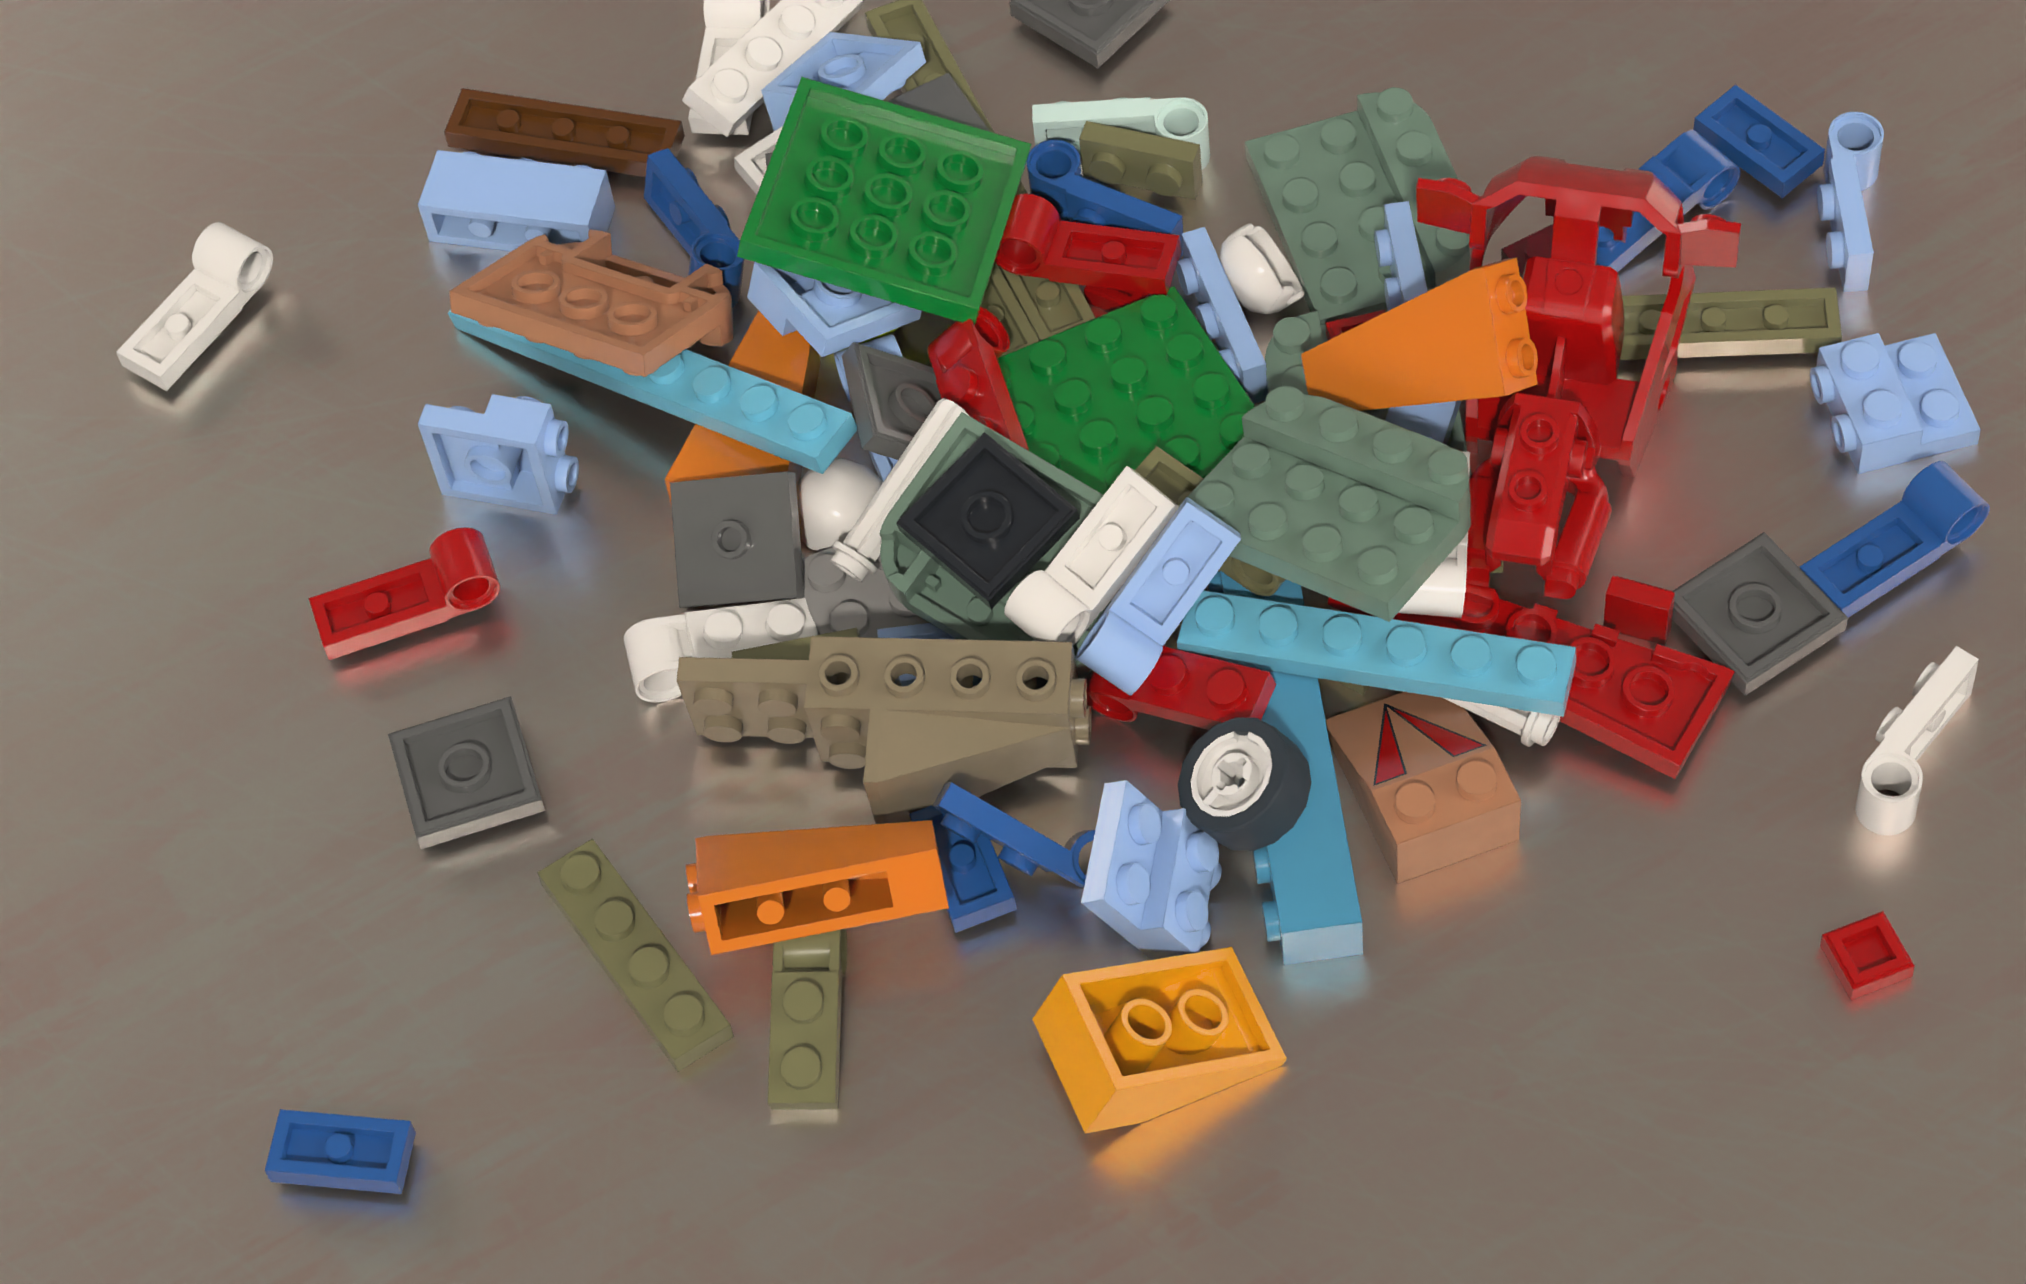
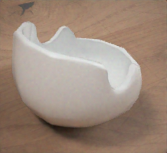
(1259, 271)
(833, 501)

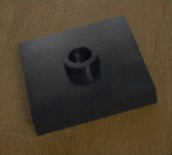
(988, 520)

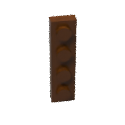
(559, 132)

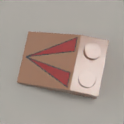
(1425, 782)

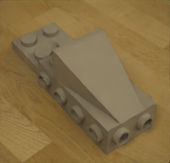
(908, 734)

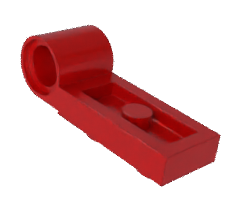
(1083, 253)
(971, 376)
(408, 598)
(1187, 691)

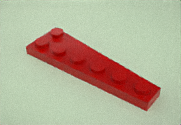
(1620, 692)

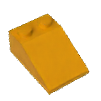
(1154, 1036)

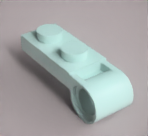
(1168, 117)

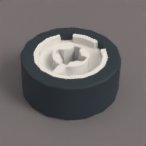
(1268, 800)

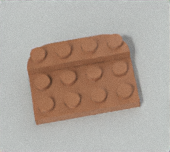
(598, 303)

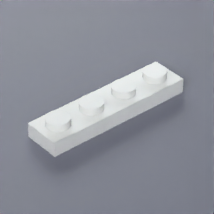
(733, 84)

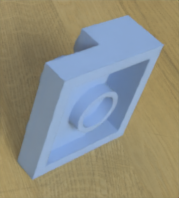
(848, 62)
(823, 312)
(1892, 400)
(501, 456)
(1151, 874)

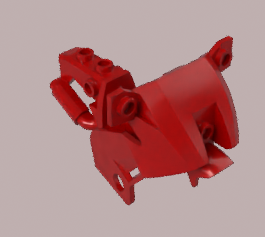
(1574, 309)

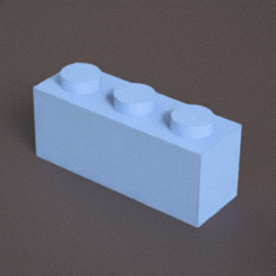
(511, 201)

